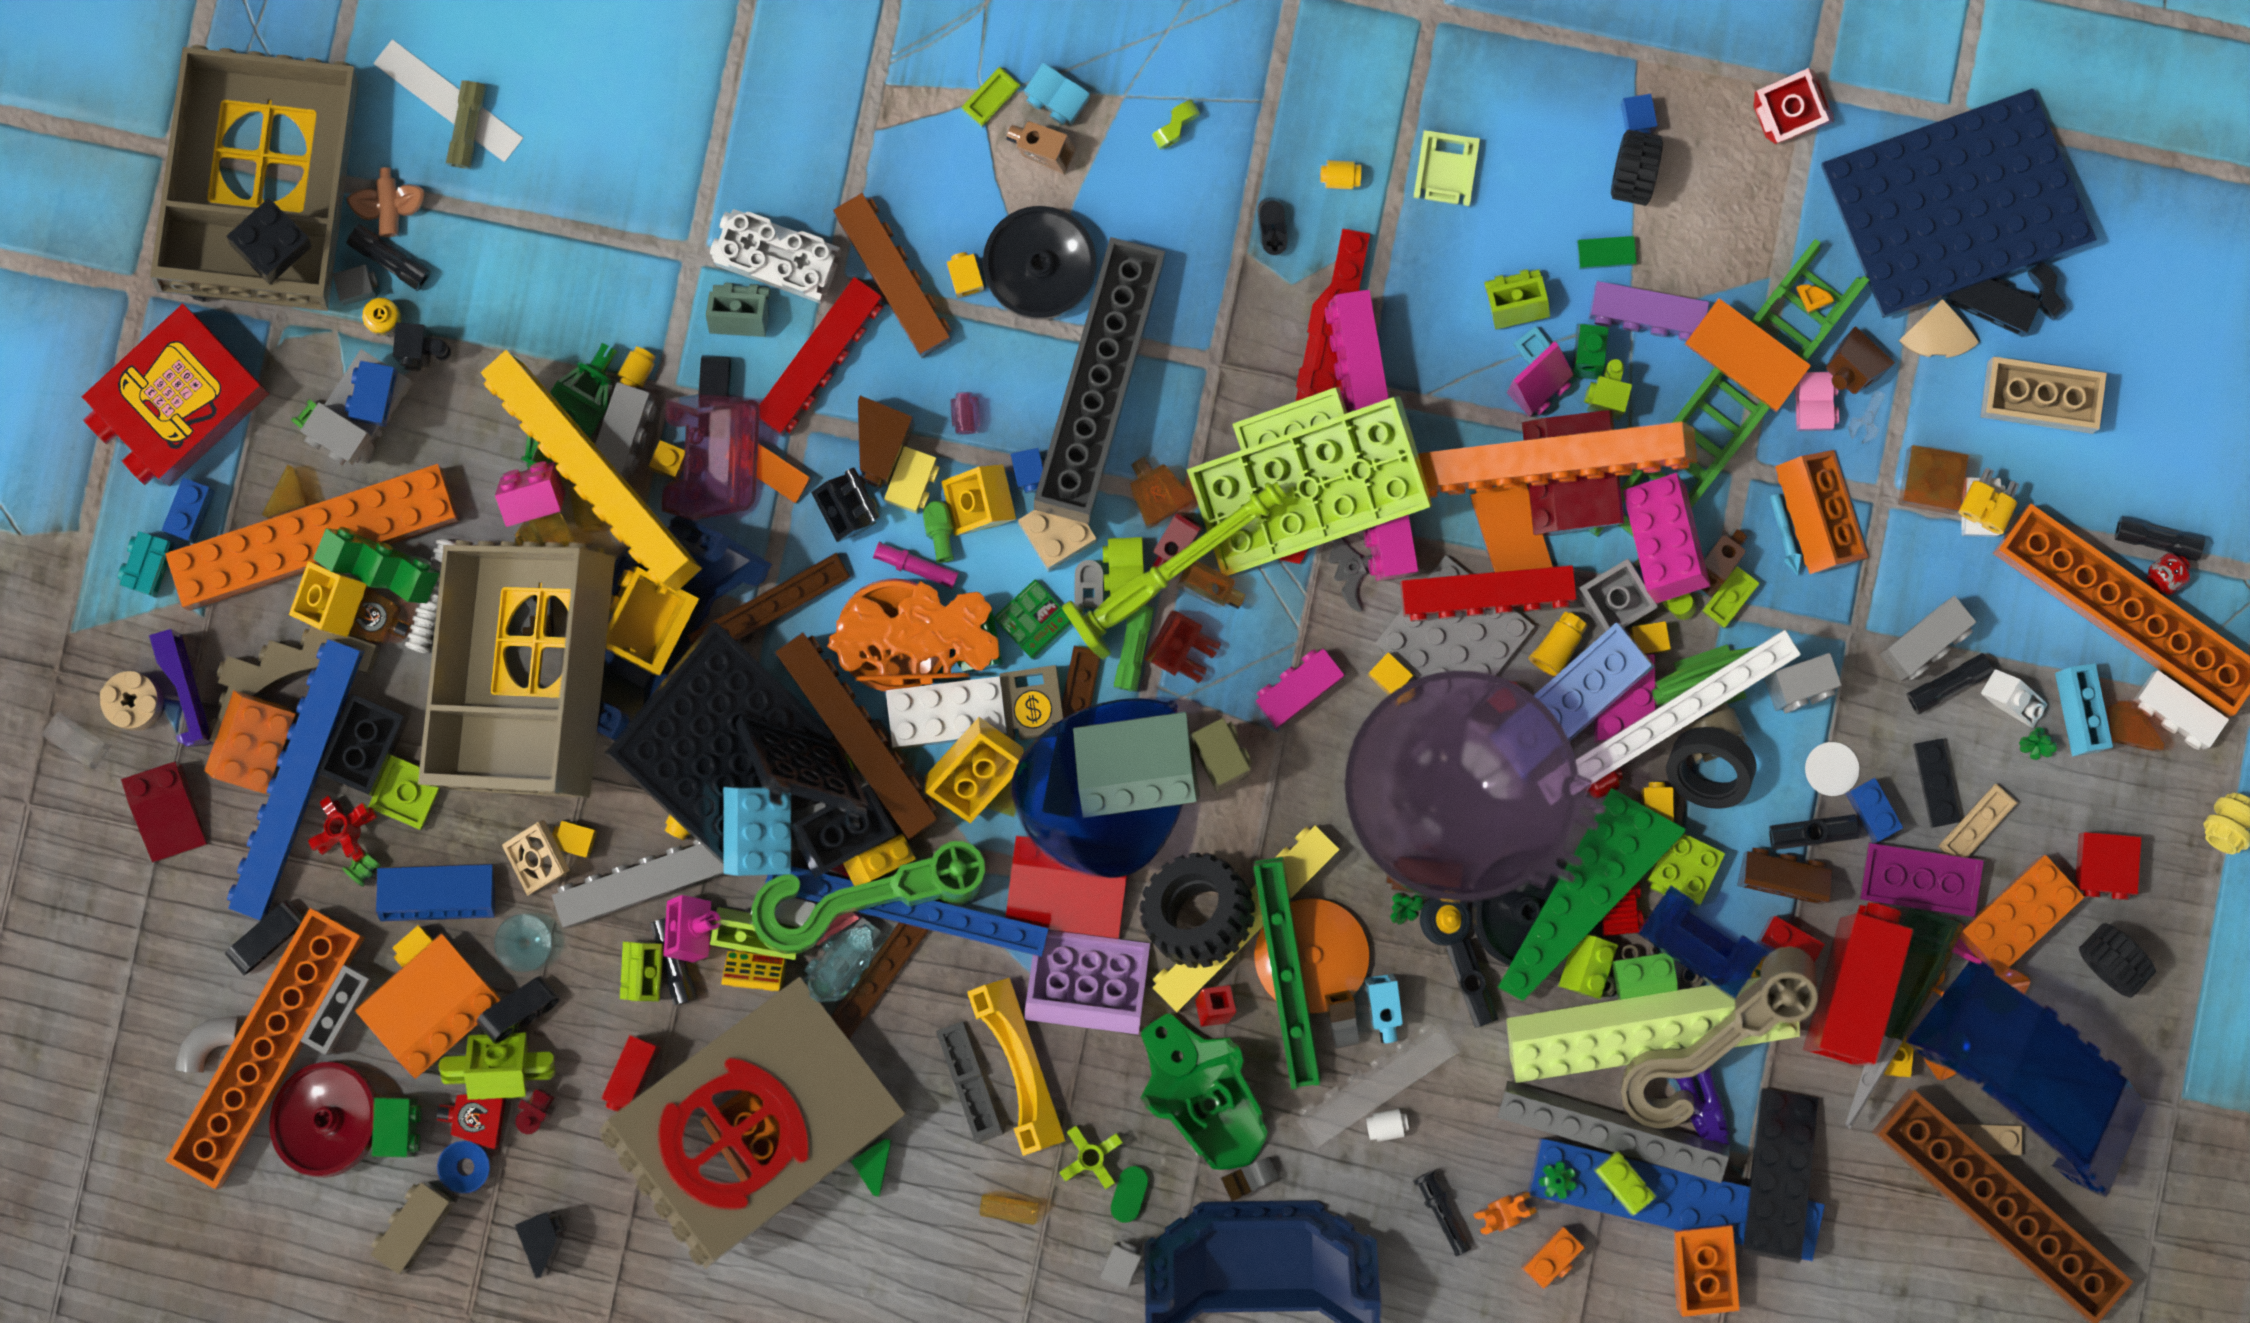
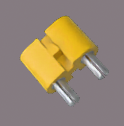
(1987, 506)

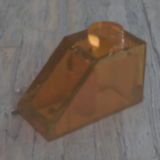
(2132, 727)

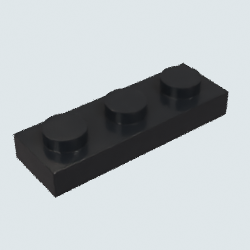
(1936, 783)

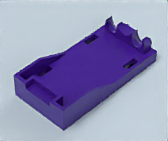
(174, 661)

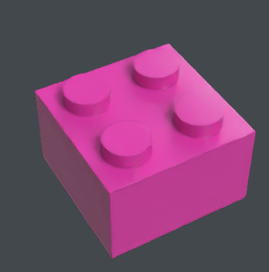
(530, 493)

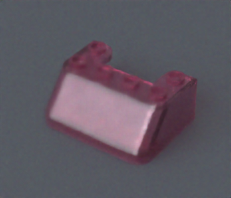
(717, 458)

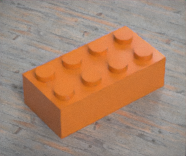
(2020, 914)

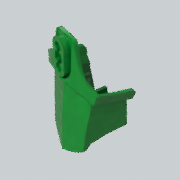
(1203, 1094)

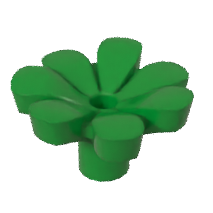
(2037, 744)
(1405, 908)
(1550, 1180)

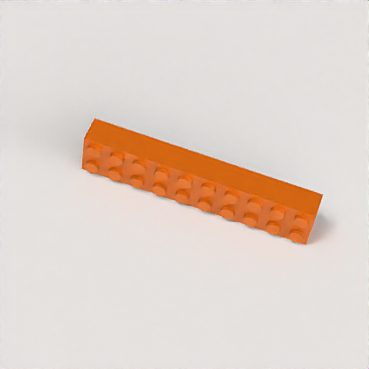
(1559, 458)
(286, 543)
(2127, 609)
(263, 1050)

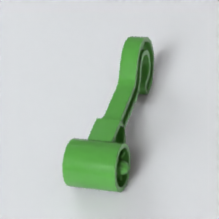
(951, 875)

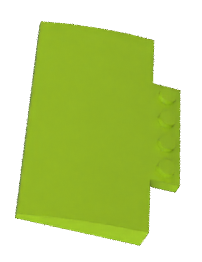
(1333, 466)

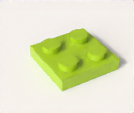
(401, 795)

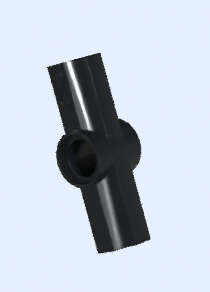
(1831, 830)
(1479, 1001)

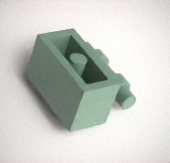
(738, 310)

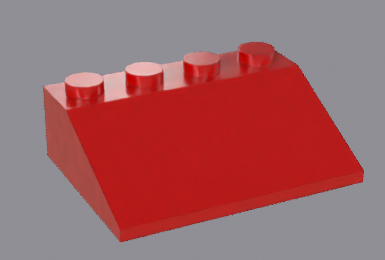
(1062, 899)

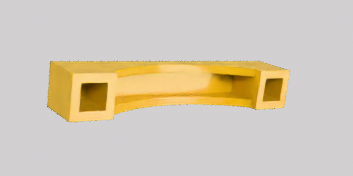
(1037, 1119)

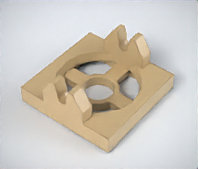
(513, 851)

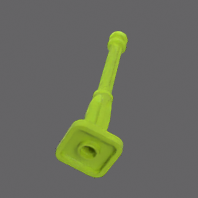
(1143, 588)

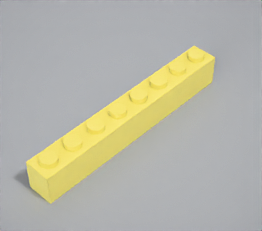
(1301, 864)

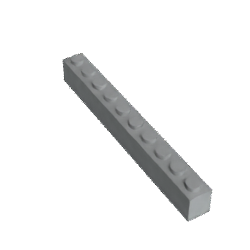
(646, 881)

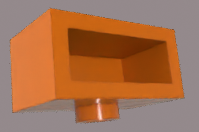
(1553, 1258)

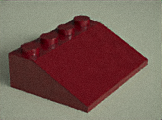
(1576, 504)

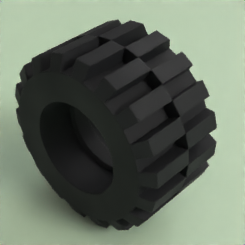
(1636, 167)
(2117, 960)

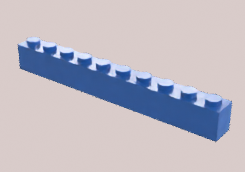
(295, 779)

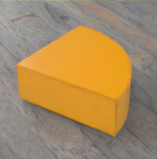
(1814, 297)

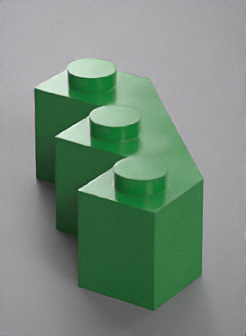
(377, 564)

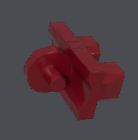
(534, 1112)

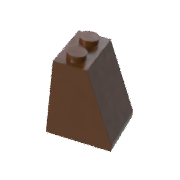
(881, 440)

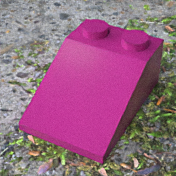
(1541, 380)

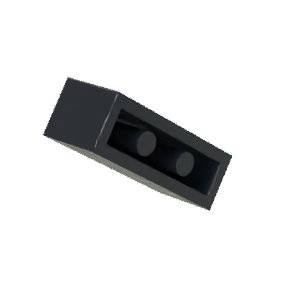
(1998, 305)

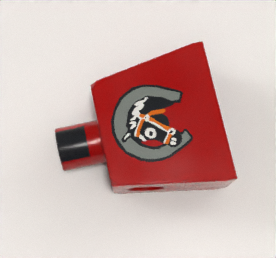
(475, 1119)

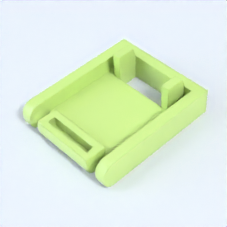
(1443, 173)

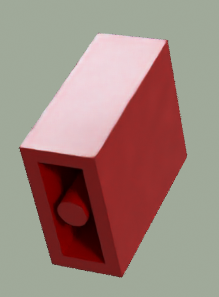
(630, 1073)

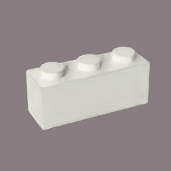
(2180, 711)

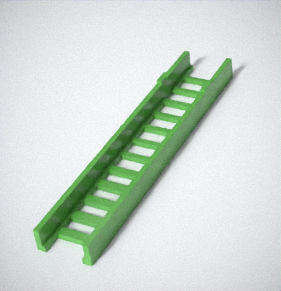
(1721, 457)

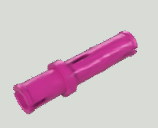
(915, 565)

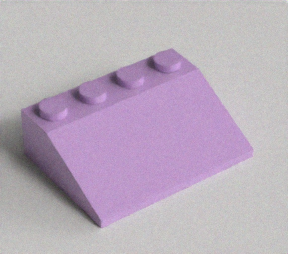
(1088, 982)

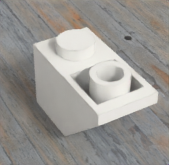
(2014, 698)

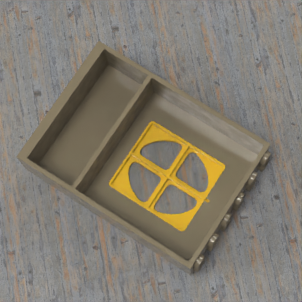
(201, 210)
(478, 720)

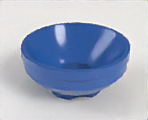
(448, 1167)

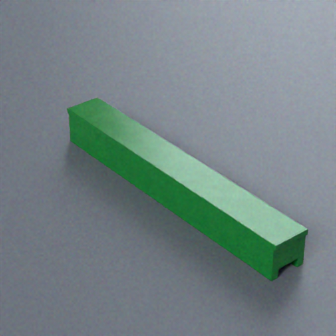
(1287, 972)

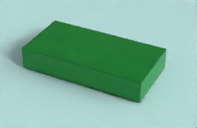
(1606, 252)

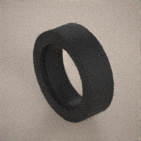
(1718, 743)

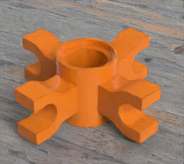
(1505, 1213)

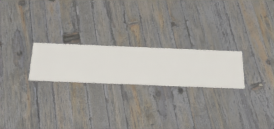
(443, 98)

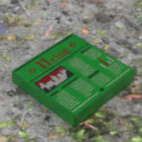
(1033, 619)

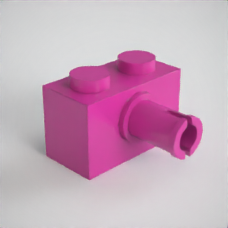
(689, 928)

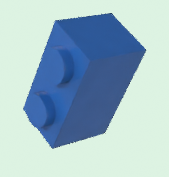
(371, 393)
(188, 510)
(1874, 810)

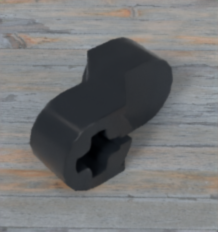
(1272, 212)
(2046, 281)

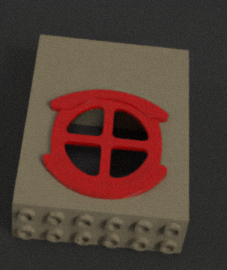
(807, 1079)

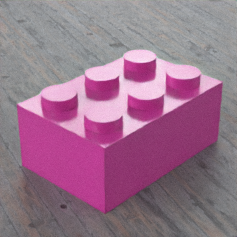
(1628, 708)

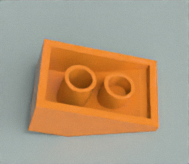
(1705, 1271)

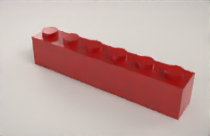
(819, 356)
(1487, 592)

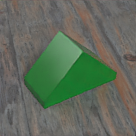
(872, 1166)

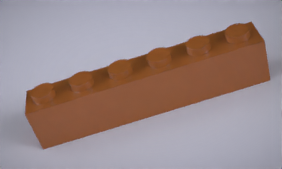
(892, 275)

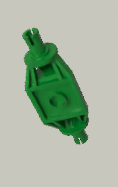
(579, 399)

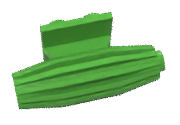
(1694, 670)

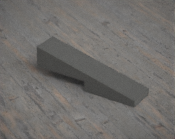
(969, 1082)

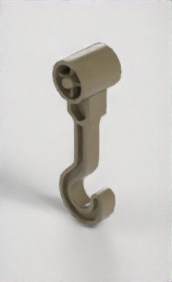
(1782, 994)

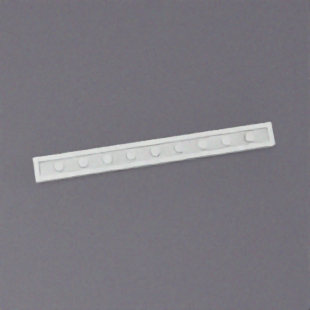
(1687, 707)

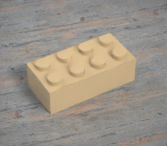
(2043, 395)

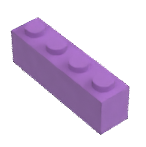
(1646, 310)

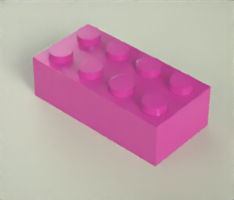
(1666, 538)

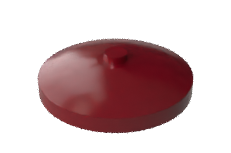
(323, 1119)

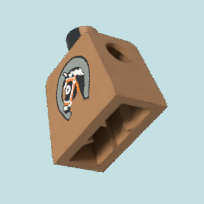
(1043, 145)

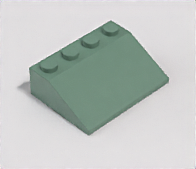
(1135, 764)

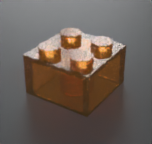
(1933, 479)

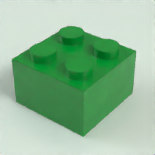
(396, 1127)

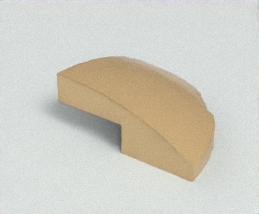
(1939, 334)

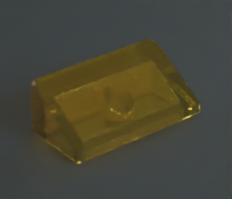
(1008, 1209)

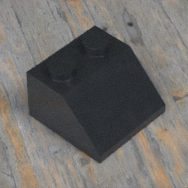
(541, 1240)

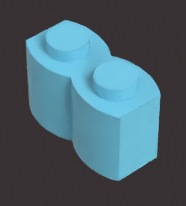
(1056, 94)

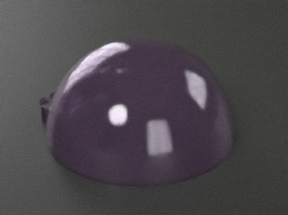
(1465, 788)

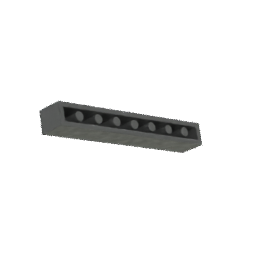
(1613, 1132)

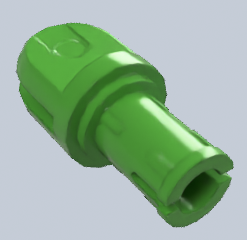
(939, 528)

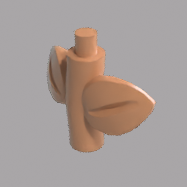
(386, 202)

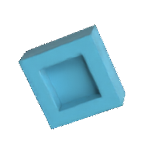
(1531, 345)

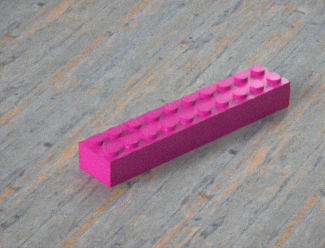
(1364, 385)

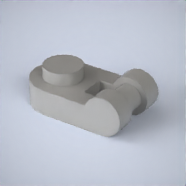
(1088, 576)

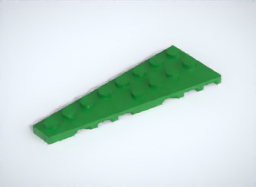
(1614, 860)

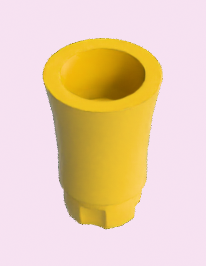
(1559, 644)

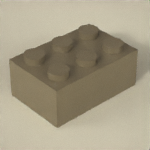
(412, 1227)

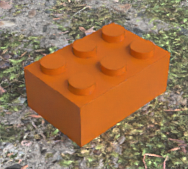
(249, 742)

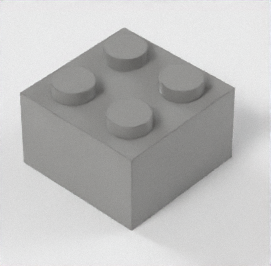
(1617, 597)

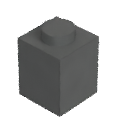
(355, 284)

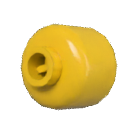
(373, 311)

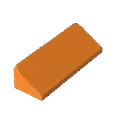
(780, 475)

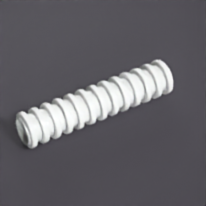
(426, 613)

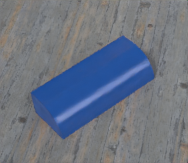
(435, 893)

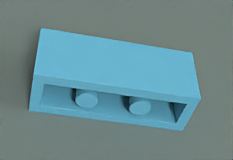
(2083, 709)

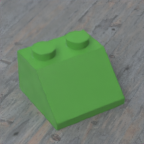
(1644, 976)

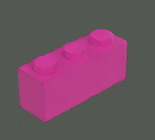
(1298, 687)

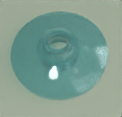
(508, 939)

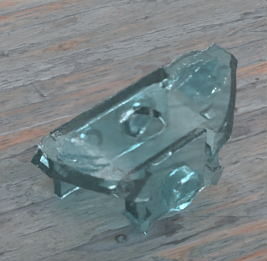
(855, 947)

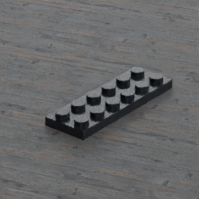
(1780, 1175)

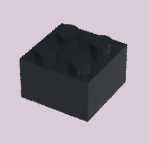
(269, 241)

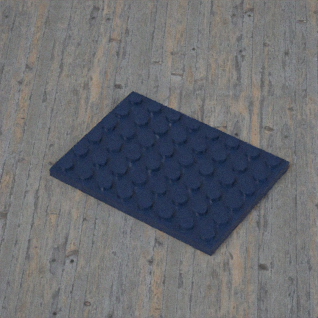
(1958, 203)

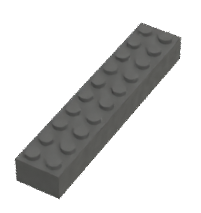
(1099, 380)

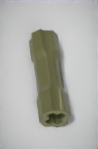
(469, 105)

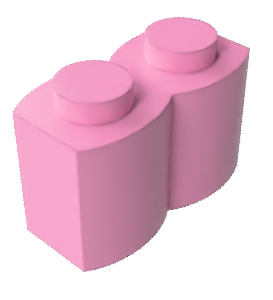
(1815, 402)

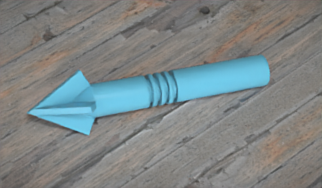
(1793, 559)

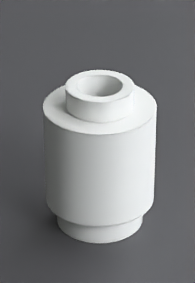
(1387, 1125)

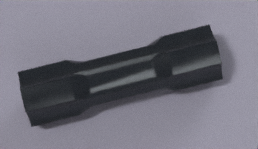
(388, 257)
(2140, 533)
(1950, 683)
(679, 980)

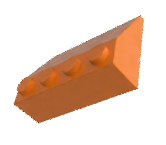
(427, 1005)

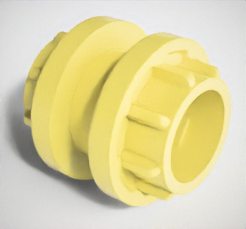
(2231, 826)

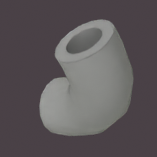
(203, 1040)

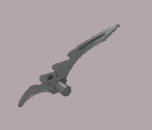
(1350, 568)

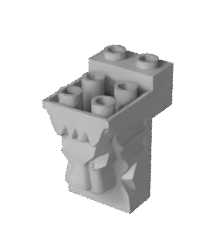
(333, 428)

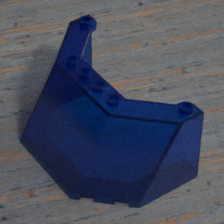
(2035, 1072)

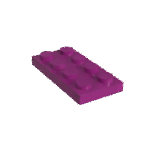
(1921, 879)

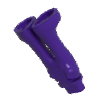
(1709, 1114)

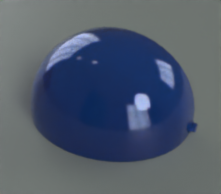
(1051, 809)

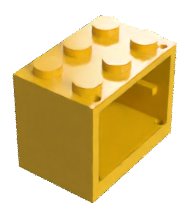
(646, 620)

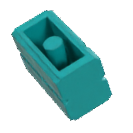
(145, 564)

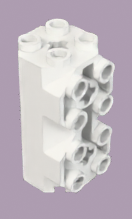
(775, 255)

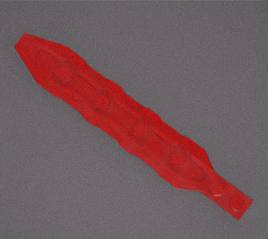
(1318, 364)

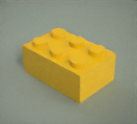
(973, 770)

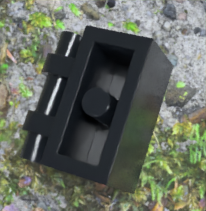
(414, 346)
(846, 505)

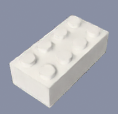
(943, 711)

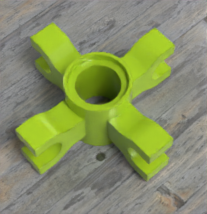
(1102, 1149)

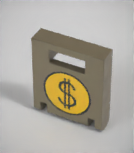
(1031, 707)

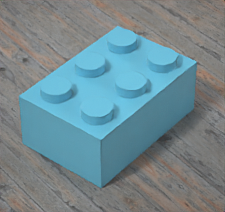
(756, 832)

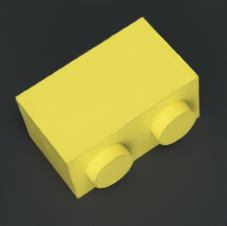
(911, 480)

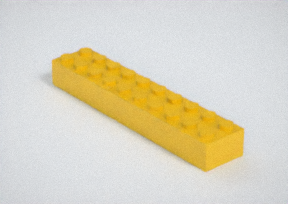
(591, 471)

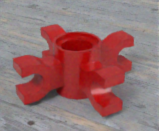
(334, 824)

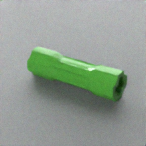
(1133, 649)

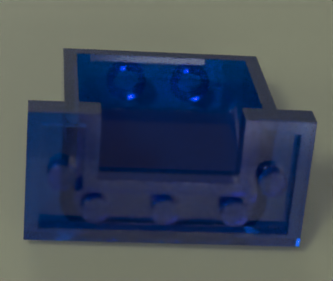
(1699, 945)

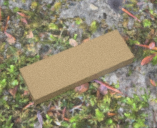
(1978, 823)

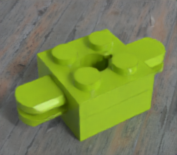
(497, 1069)

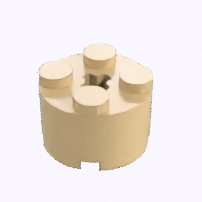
(116, 695)

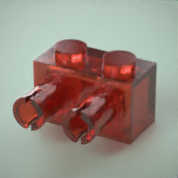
(1174, 642)

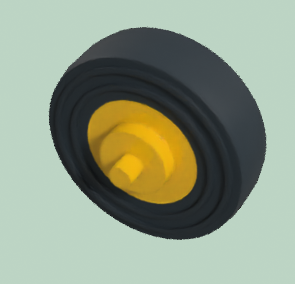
(1445, 921)

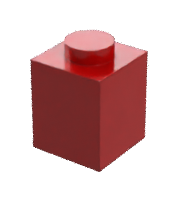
(1215, 1006)

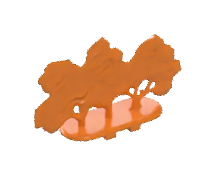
(919, 630)

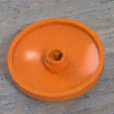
(888, 595)
(1330, 949)

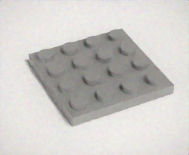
(1454, 643)

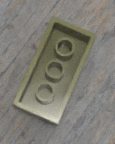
(1220, 754)

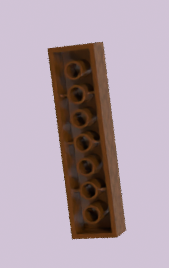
(856, 736)

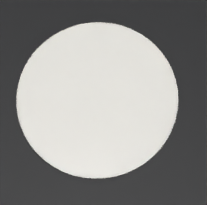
(1832, 768)

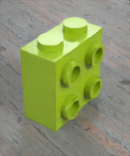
(1687, 867)

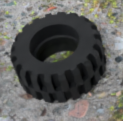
(1174, 887)

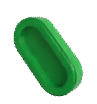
(1129, 1194)

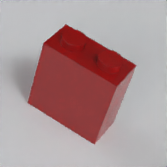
(2108, 865)

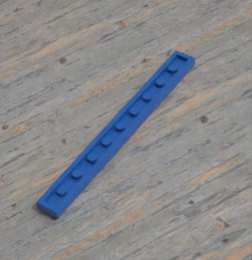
(935, 916)

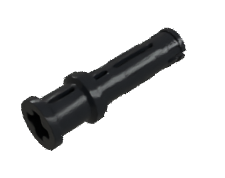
(1434, 1197)

